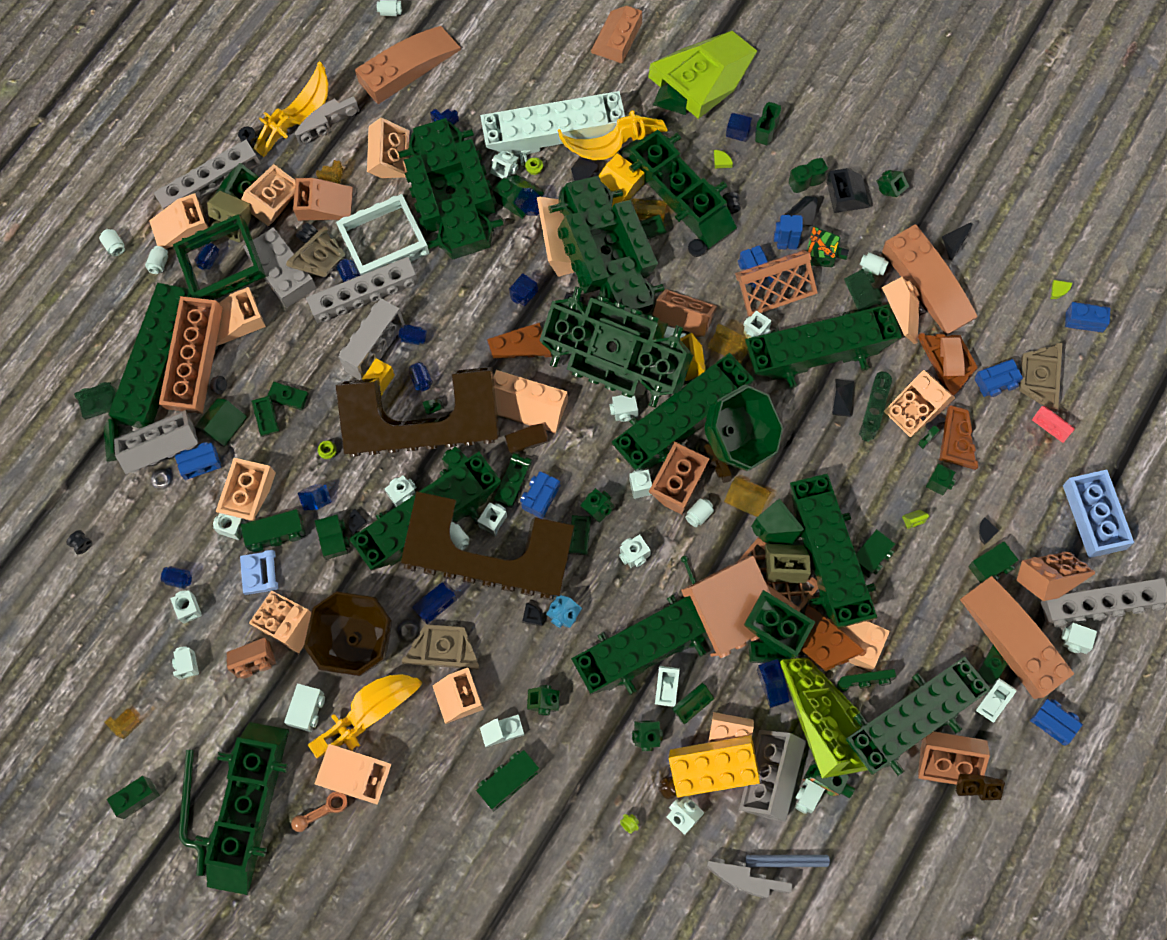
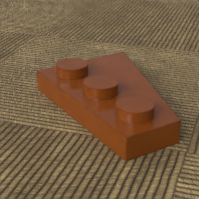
(519, 343)
(957, 439)

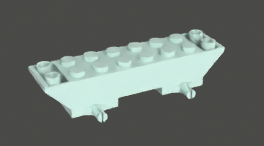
(533, 127)

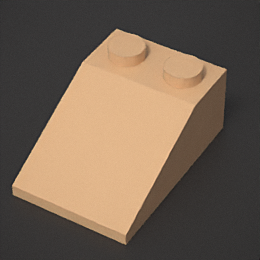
(270, 194)
(905, 305)
(245, 489)
(868, 637)

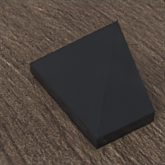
(806, 208)
(955, 239)
(843, 397)

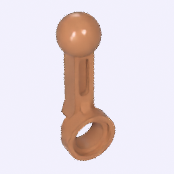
(301, 822)

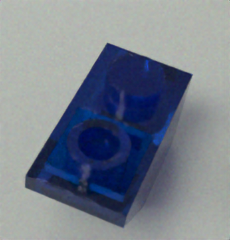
(773, 683)

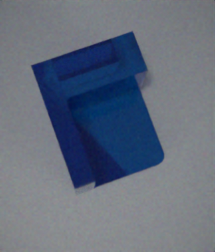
(450, 116)
(738, 127)
(528, 202)
(314, 497)

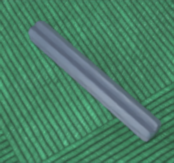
(787, 860)

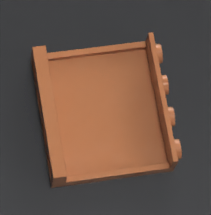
(726, 602)

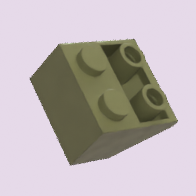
(223, 206)
(787, 563)

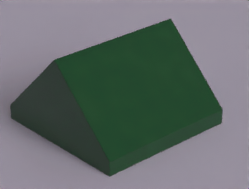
(221, 421)

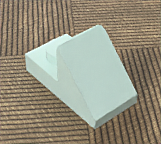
(667, 686)
(996, 700)
(501, 730)

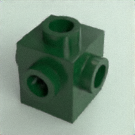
(892, 183)
(598, 504)
(543, 700)
(647, 734)

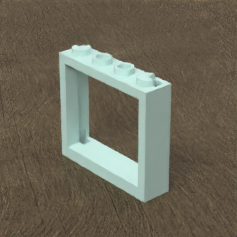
(413, 251)

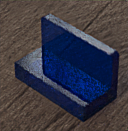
(434, 603)

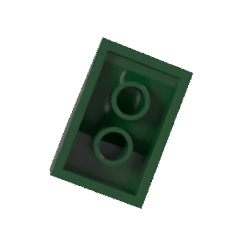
(779, 625)

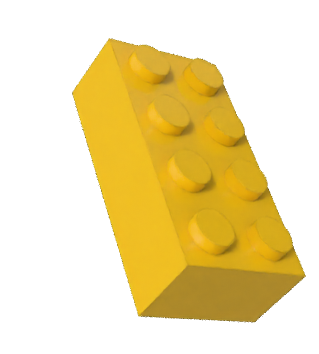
(714, 766)

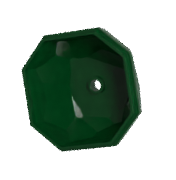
(751, 424)

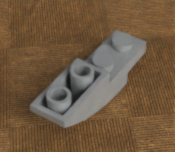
(318, 121)
(739, 877)

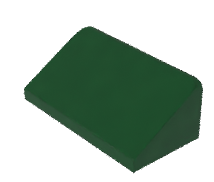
(110, 433)

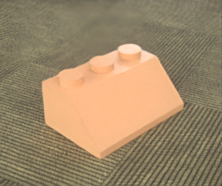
(383, 146)

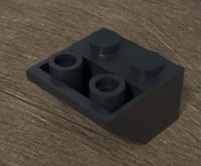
(847, 190)

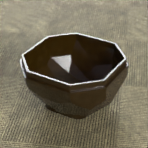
(340, 620)

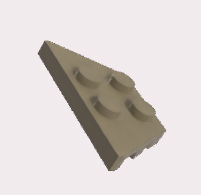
(318, 255)
(1042, 375)
(442, 648)

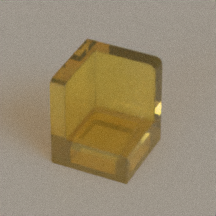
(331, 174)
(123, 724)

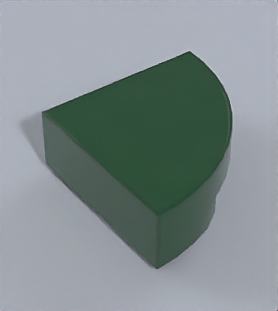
(432, 406)
(932, 434)

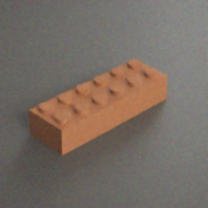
(191, 355)

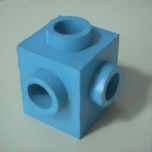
(563, 611)

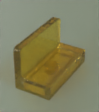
(649, 208)
(728, 341)
(747, 496)

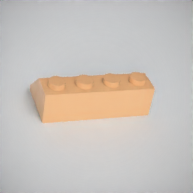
(554, 245)
(529, 401)

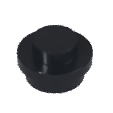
(696, 247)
(218, 384)

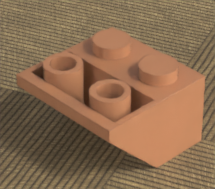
(250, 658)

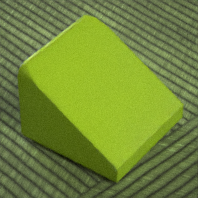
(915, 518)

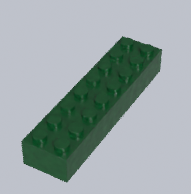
(143, 378)

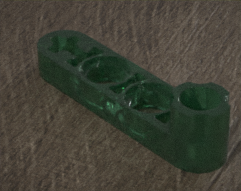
(869, 430)

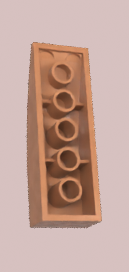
(405, 62)
(937, 287)
(1017, 638)

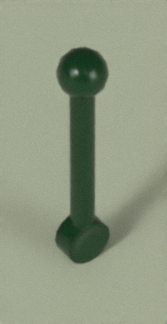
(684, 559)

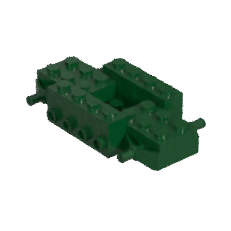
(444, 162)
(593, 225)
(642, 352)

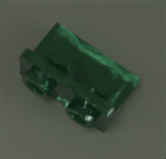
(863, 290)
(96, 400)

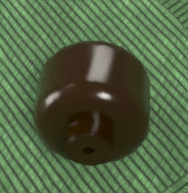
(667, 788)

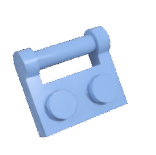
(253, 575)

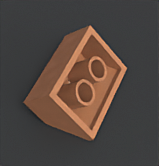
(618, 33)
(685, 312)
(679, 477)
(949, 755)

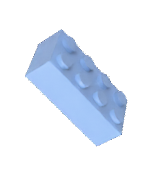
(1098, 513)

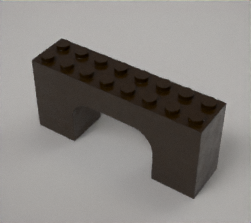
(369, 429)
(535, 571)

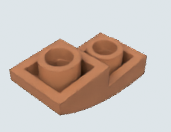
(953, 356)

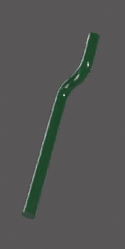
(184, 816)

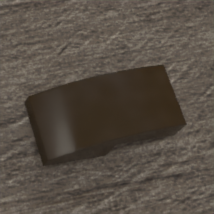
(526, 438)
(720, 467)
(984, 786)

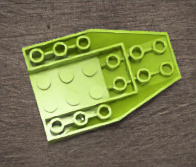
(705, 70)
(824, 717)

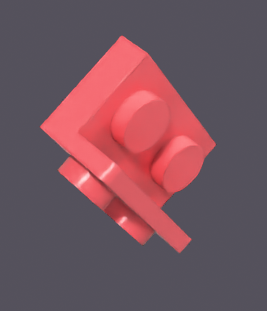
(1053, 424)

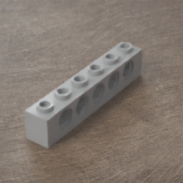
(198, 177)
(353, 287)
(1154, 589)

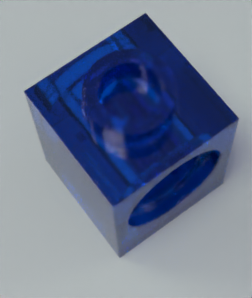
(523, 290)

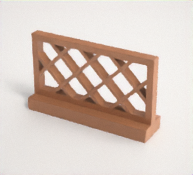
(777, 267)
(782, 596)

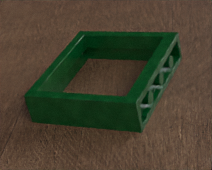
(209, 235)

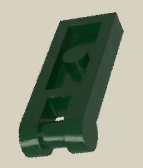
(512, 481)
(866, 679)

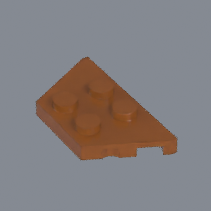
(931, 345)
(827, 643)

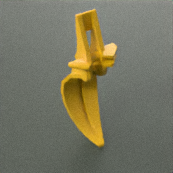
(307, 101)
(609, 144)
(367, 708)

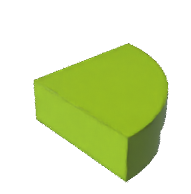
(722, 160)
(1059, 289)

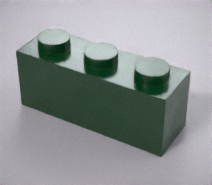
(273, 530)
(507, 780)

